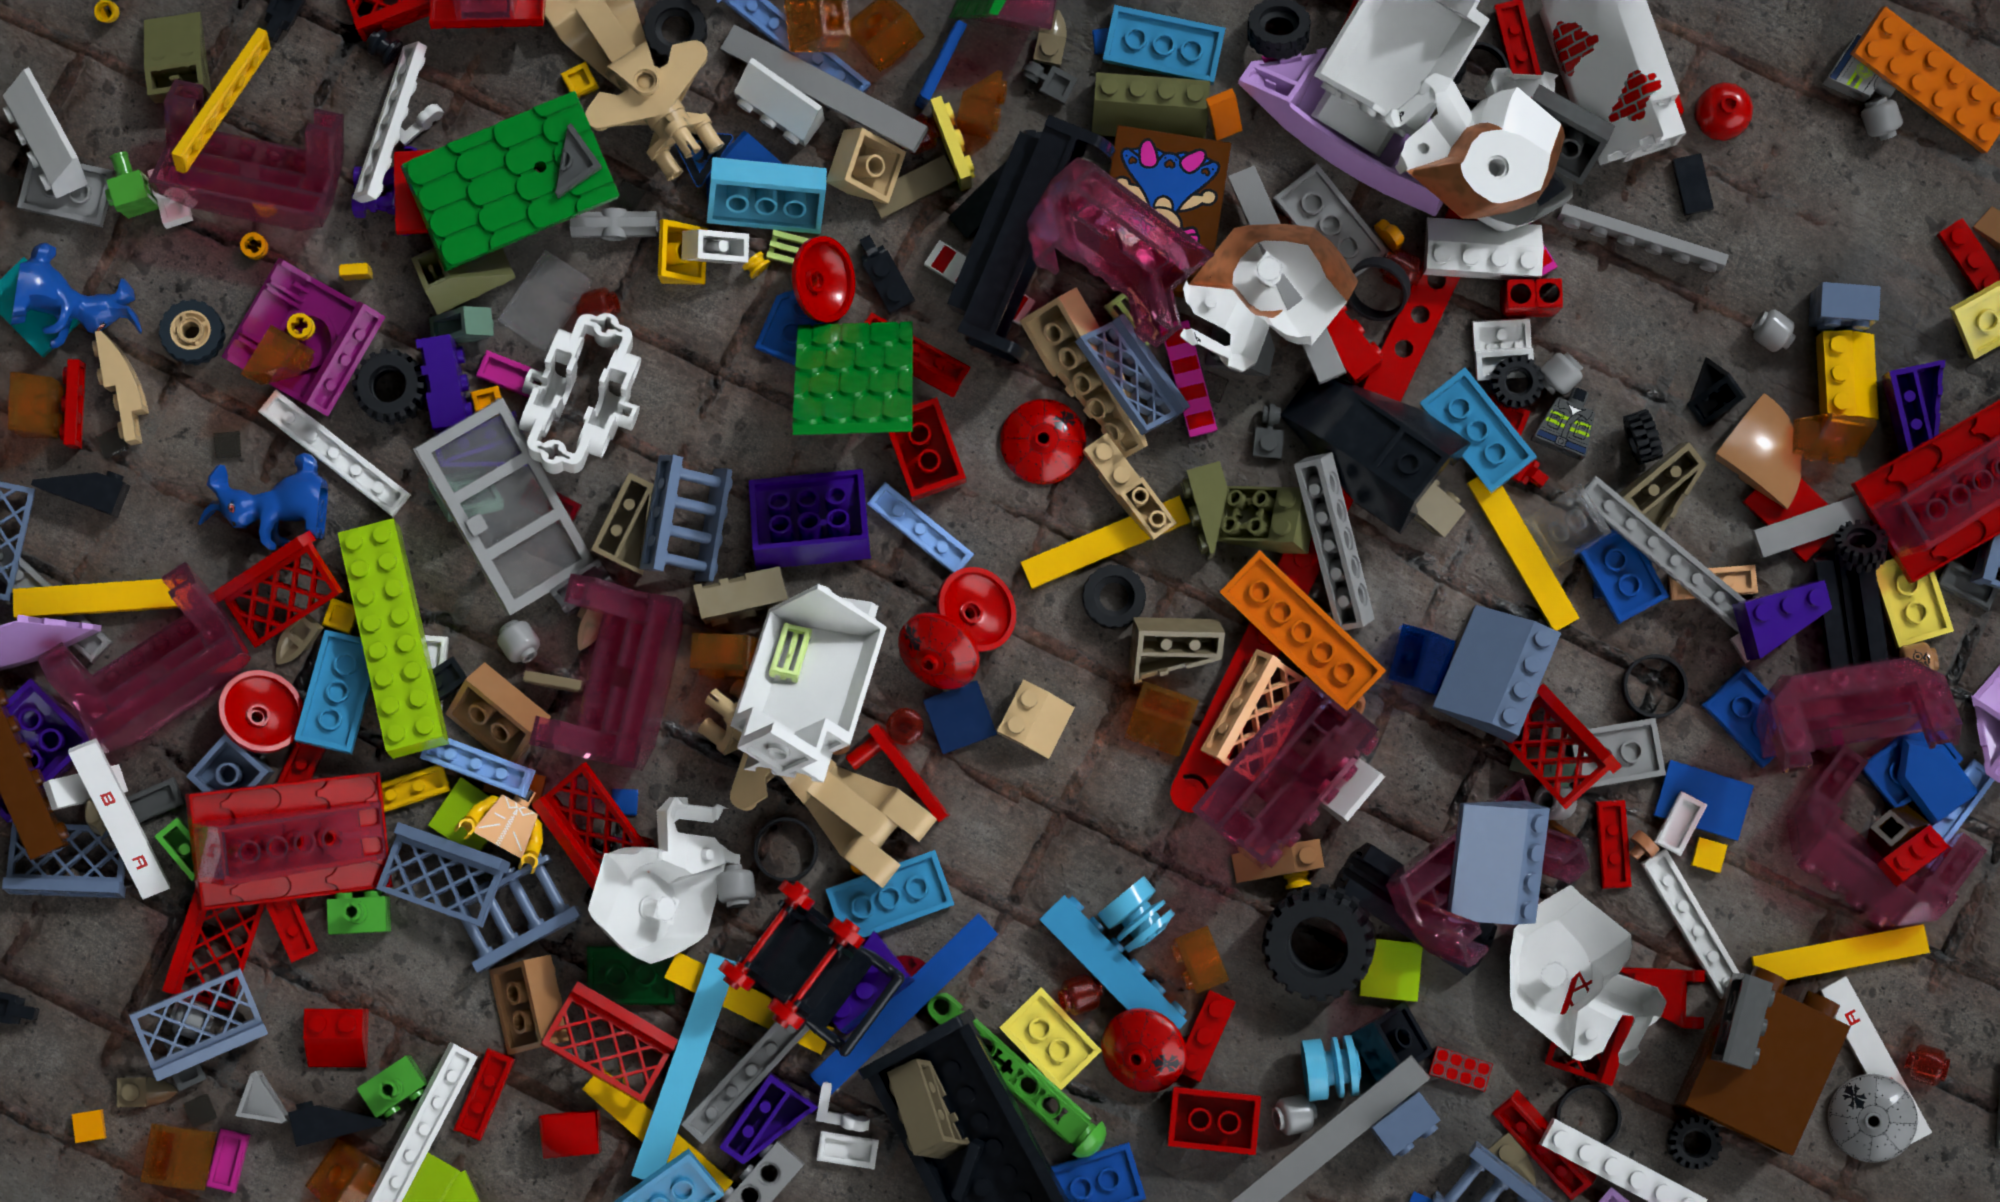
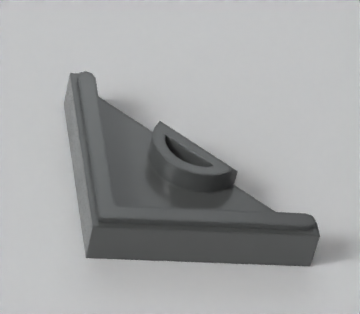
(576, 162)

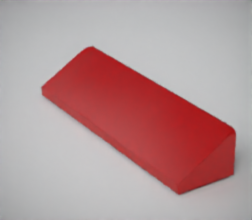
(934, 365)
(1527, 1128)

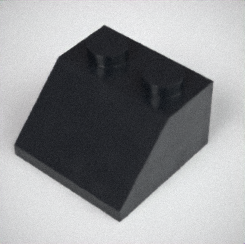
(1390, 1040)

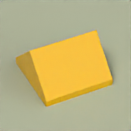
(670, 266)

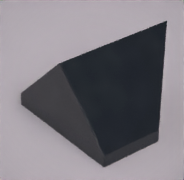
(1714, 393)

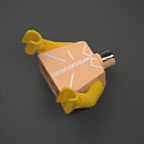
(507, 825)

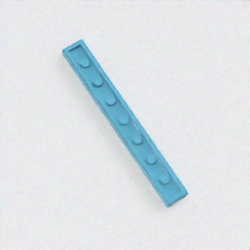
(683, 1069)

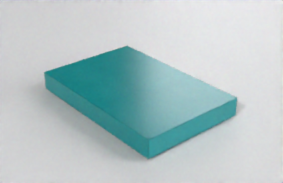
(32, 327)

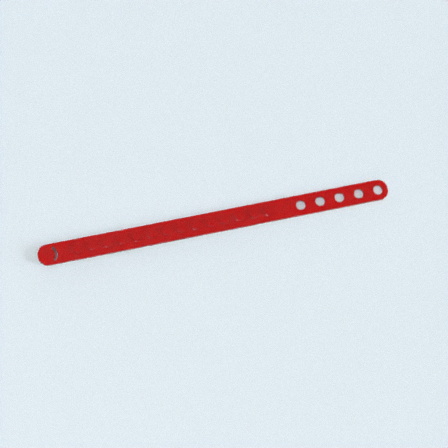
(1388, 380)

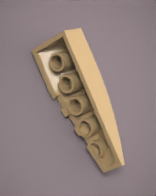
(1054, 334)

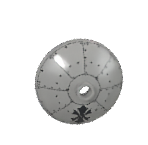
(1867, 1097)

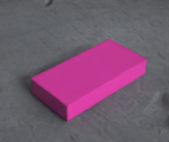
(503, 372)
(228, 1160)

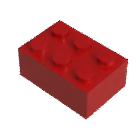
(928, 453)
(1213, 1120)

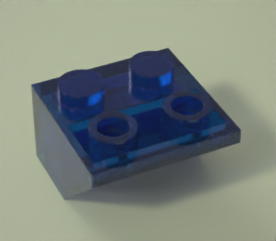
(1419, 659)

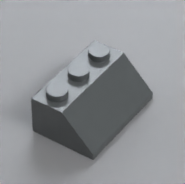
(1584, 134)
(1743, 1021)

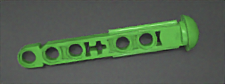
(1072, 1127)

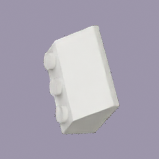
(778, 103)

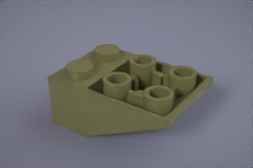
(174, 51)
(463, 282)
(1207, 494)
(1266, 519)

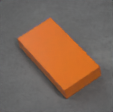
(1224, 114)

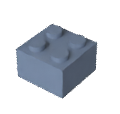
(1844, 306)
(229, 767)
(1405, 1124)

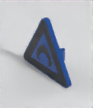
(700, 163)

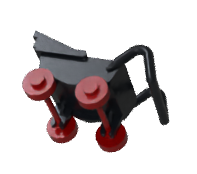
(810, 968)

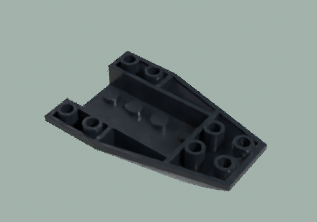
(1380, 446)

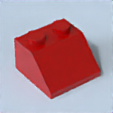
(336, 1037)

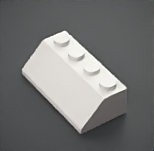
(43, 135)
(1481, 252)

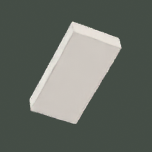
(1680, 823)
(847, 1150)

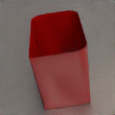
(1515, 310)
(570, 1133)

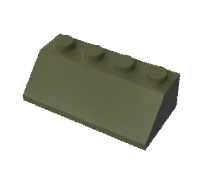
(1150, 104)

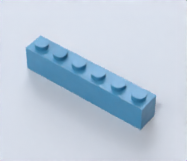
(1106, 960)

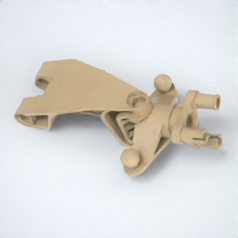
(615, 45)
(848, 807)

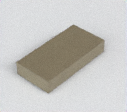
(553, 681)

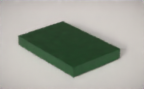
(628, 979)

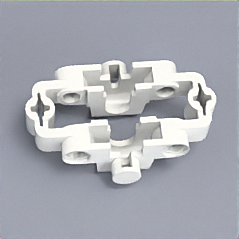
(550, 398)

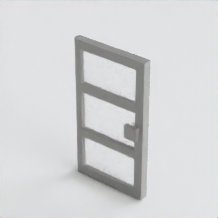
(503, 506)

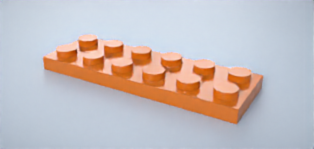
(1931, 78)
(1302, 631)

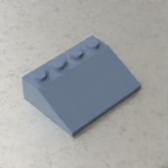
(1496, 672)
(1498, 861)

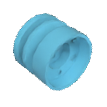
(1136, 915)
(1330, 1068)

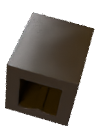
(1895, 829)

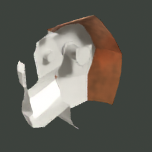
(1482, 157)
(1245, 294)

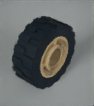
(179, 320)

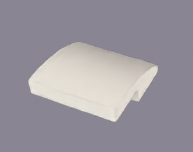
(1500, 340)

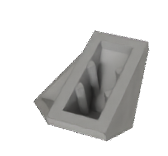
(261, 1101)

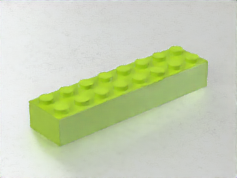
(393, 638)

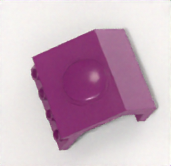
(339, 339)

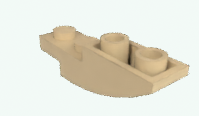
(119, 376)
(1128, 488)

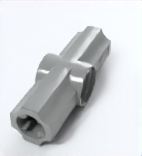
(614, 224)

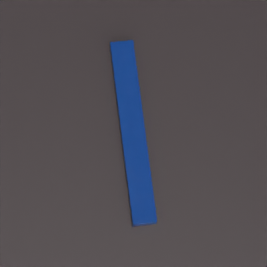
(907, 1003)

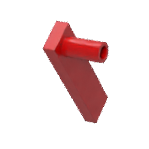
(881, 741)

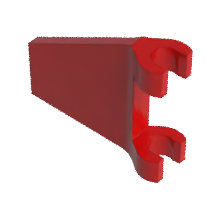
(1673, 987)

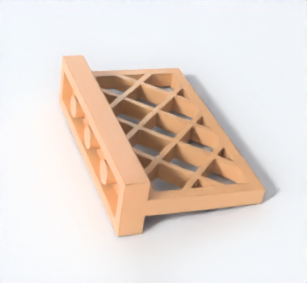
(1243, 705)

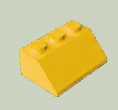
(1847, 373)

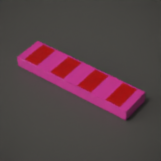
(1190, 383)

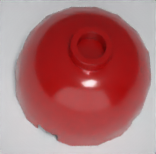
(1723, 111)

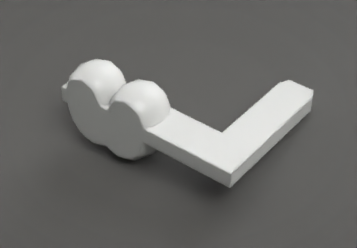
(423, 122)
(846, 1120)

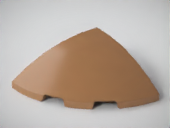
(1762, 452)

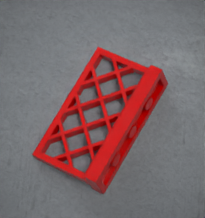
(388, 17)
(271, 566)
(1579, 736)
(576, 841)
(187, 944)
(622, 1020)
(1609, 1062)

